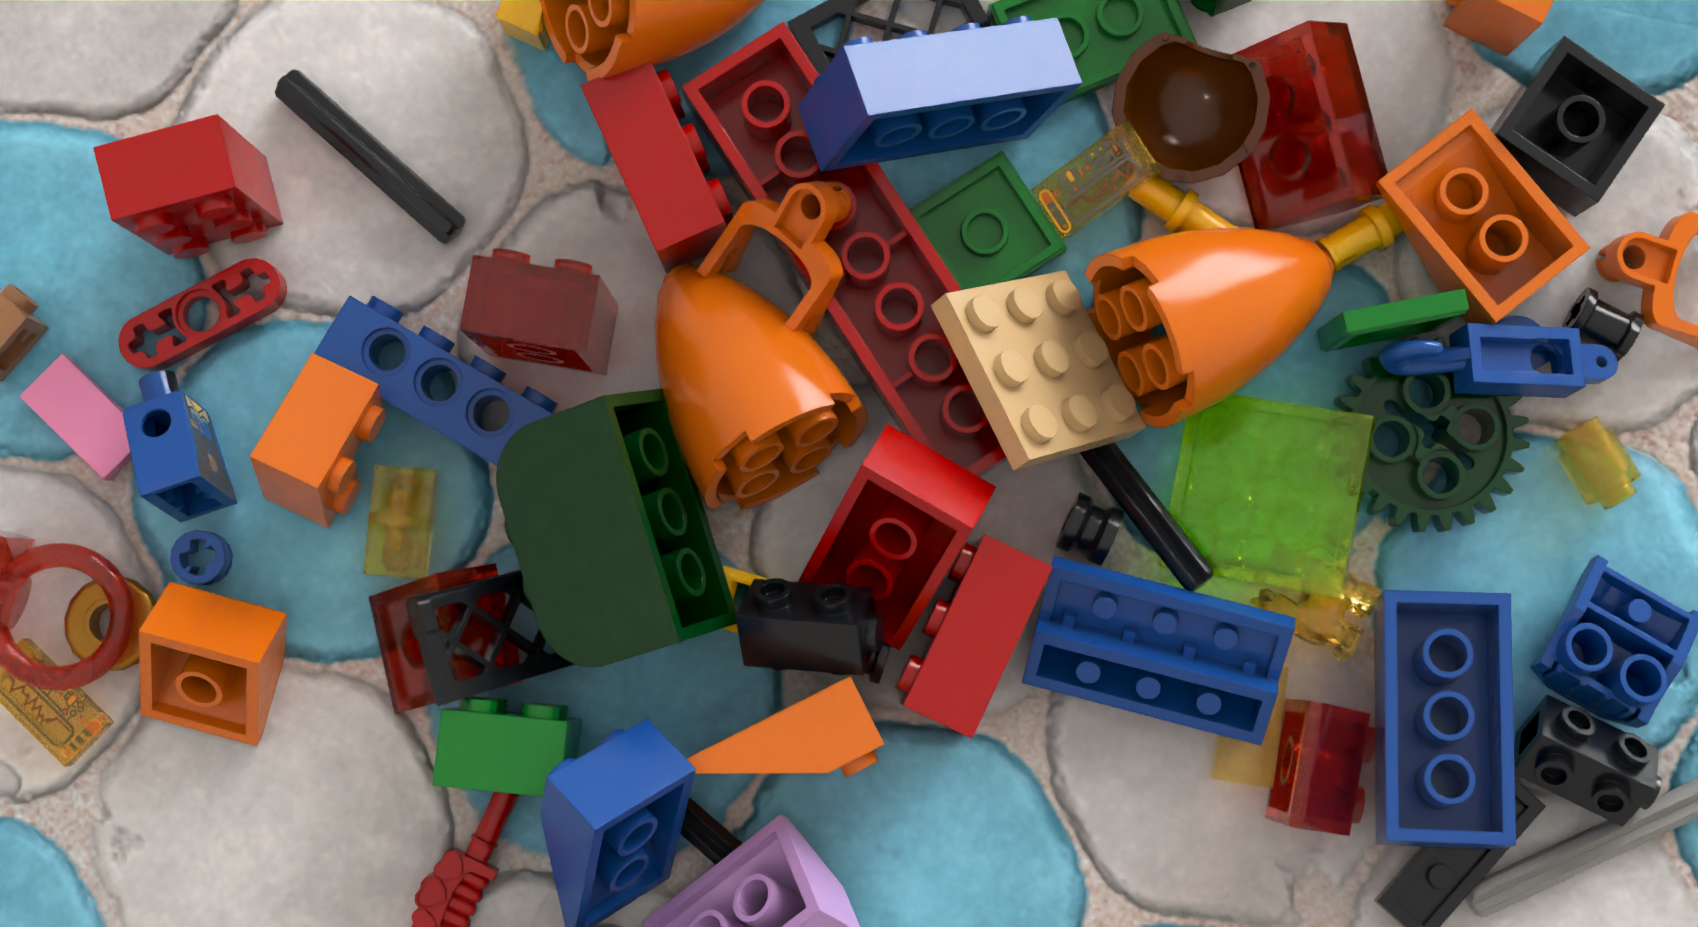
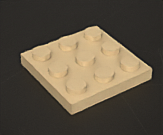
(1038, 368)

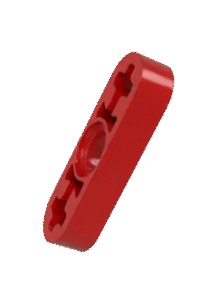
(170, 348)

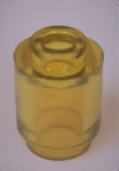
(1597, 463)

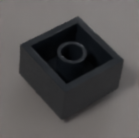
(1575, 125)

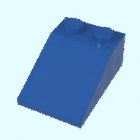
(614, 821)

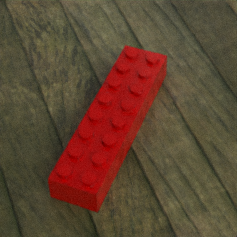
(886, 259)

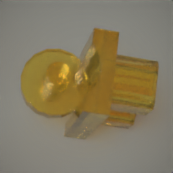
(400, 522)

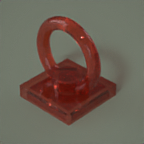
(20, 562)

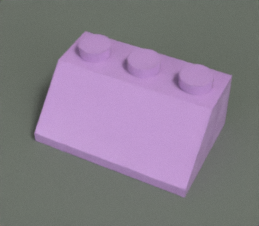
(762, 883)

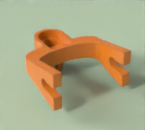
(802, 225)
(1655, 271)

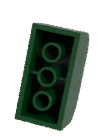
(611, 531)

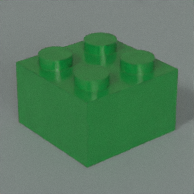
(502, 749)

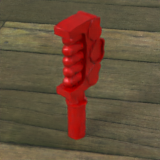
(456, 884)

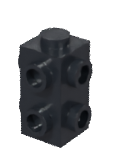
(809, 626)
(1587, 761)

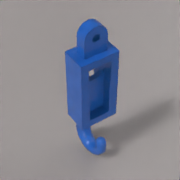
(1497, 360)

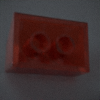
(1319, 130)

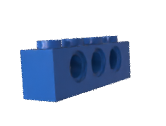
(365, 329)

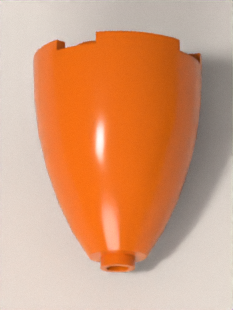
(625, 34)
(1226, 307)
(746, 391)

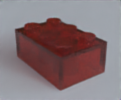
(539, 311)

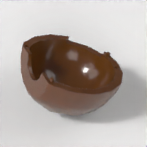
(1192, 106)

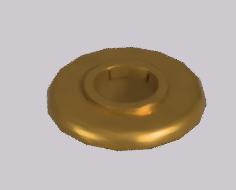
(83, 619)

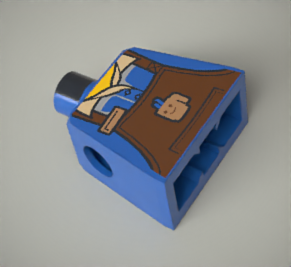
(176, 451)

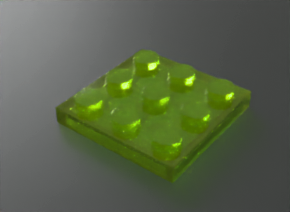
(1273, 491)

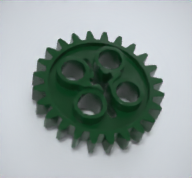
(1399, 479)

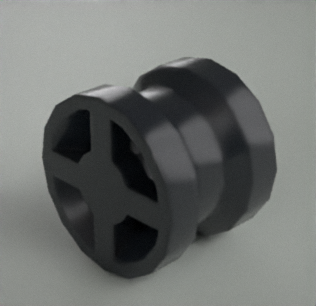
(1089, 529)

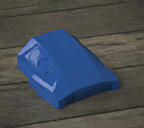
(1629, 644)

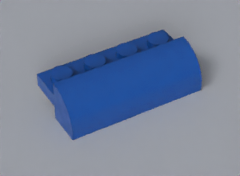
(1158, 650)

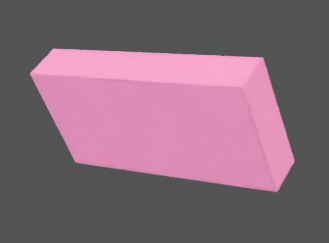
(81, 415)

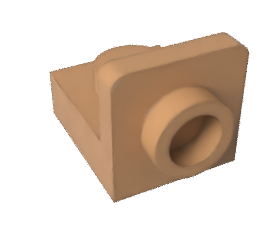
(18, 327)

